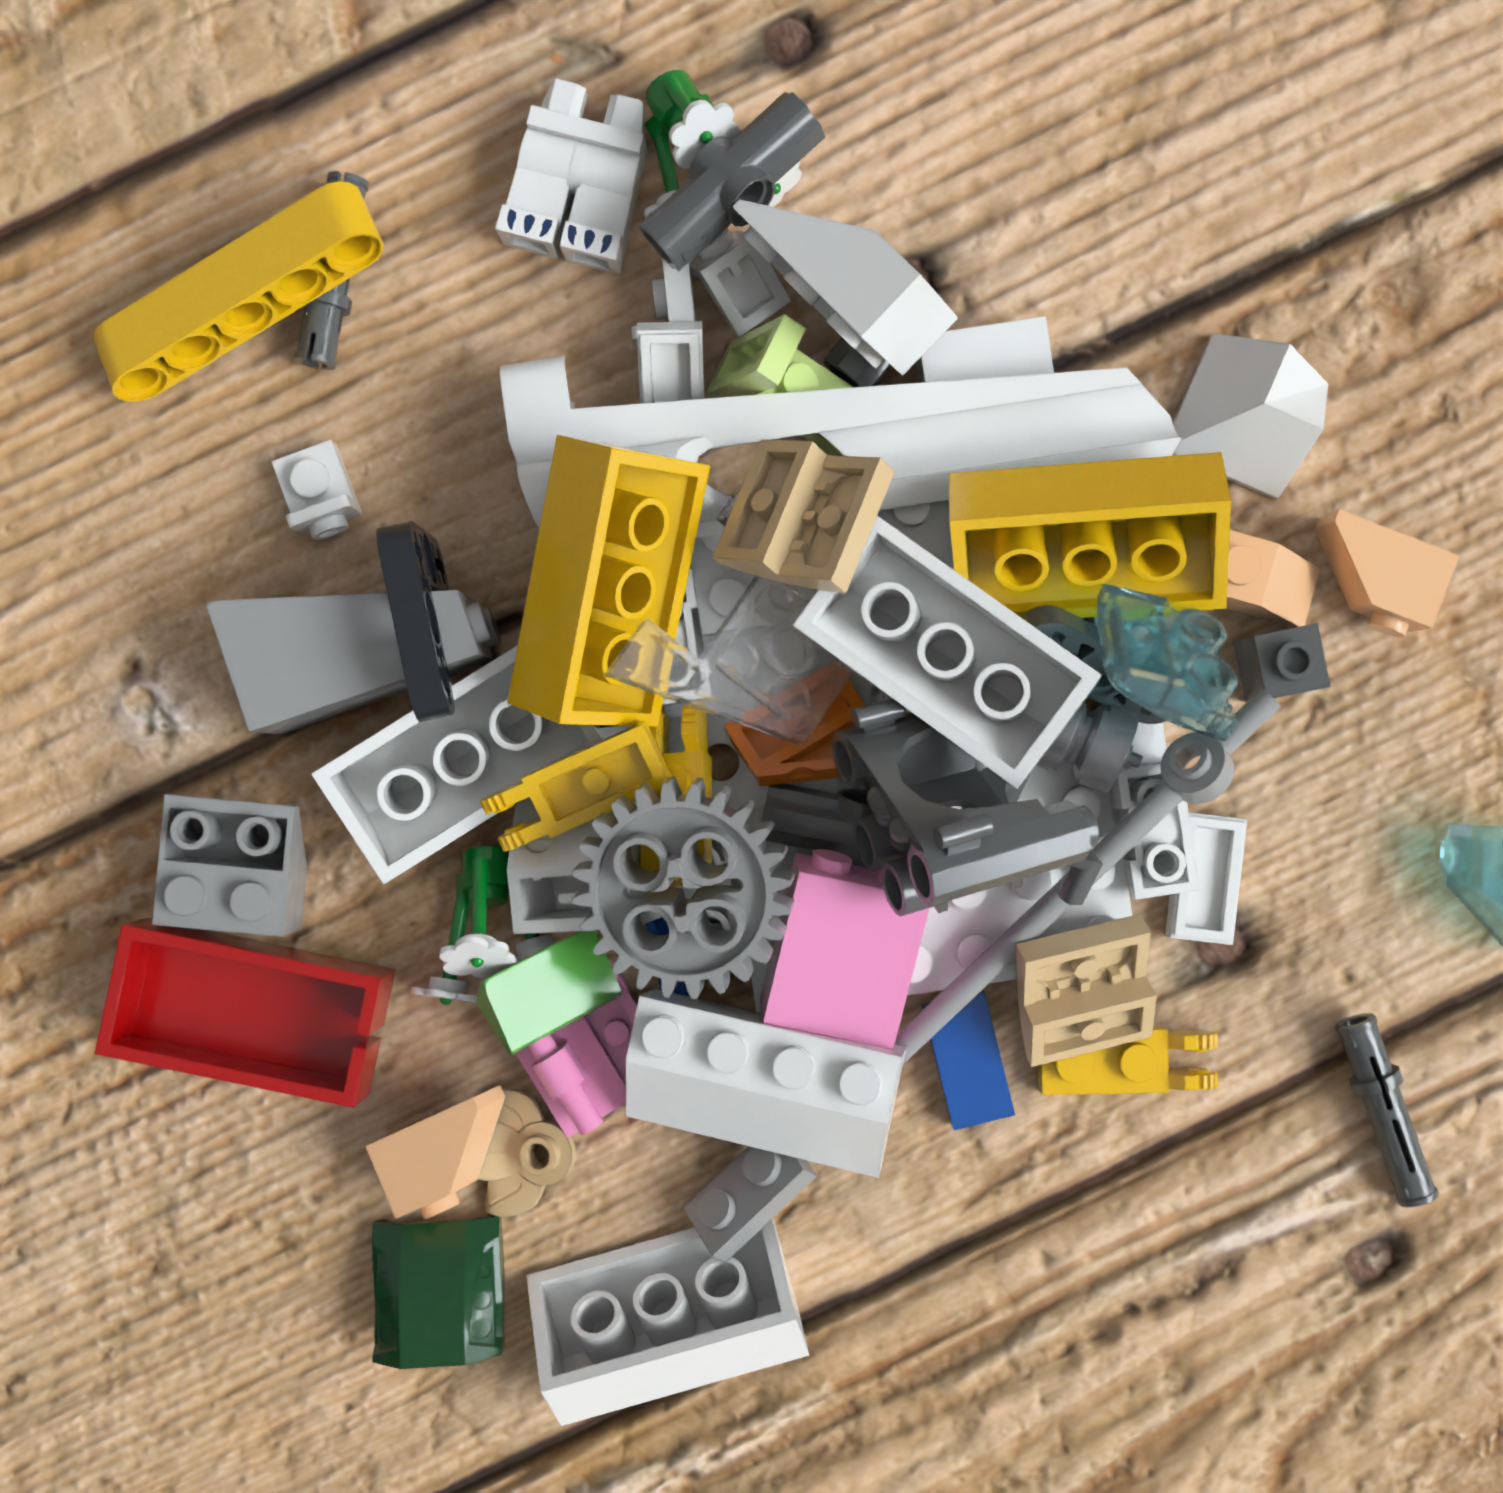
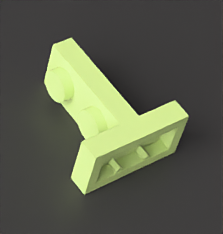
(769, 364)

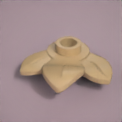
(510, 1164)

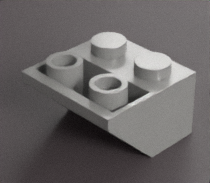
(230, 866)

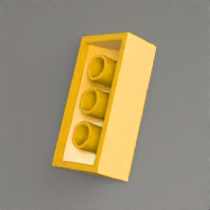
(1074, 526)
(604, 560)

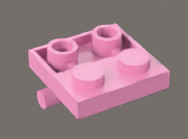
(584, 1064)

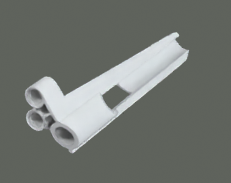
(912, 426)

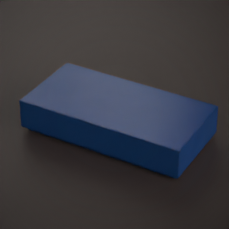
(971, 1067)

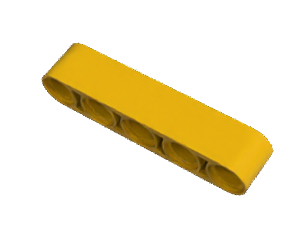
(238, 292)

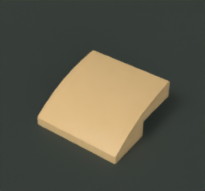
(803, 515)
(1085, 990)

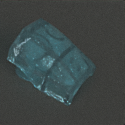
(1167, 660)

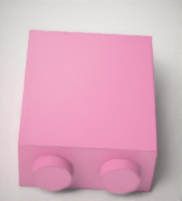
(842, 955)

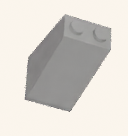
(332, 653)

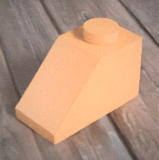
(1386, 572)
(1269, 581)
(436, 1156)

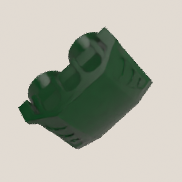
(438, 1292)

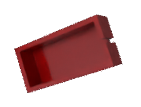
(245, 1012)

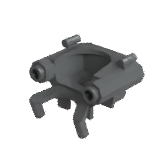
(943, 851)

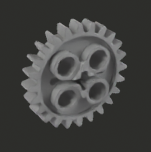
(694, 946)

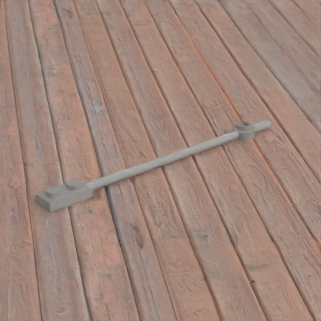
(764, 1182)

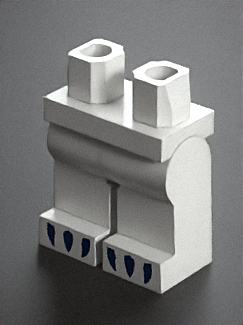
(580, 158)

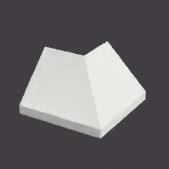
(1255, 407)

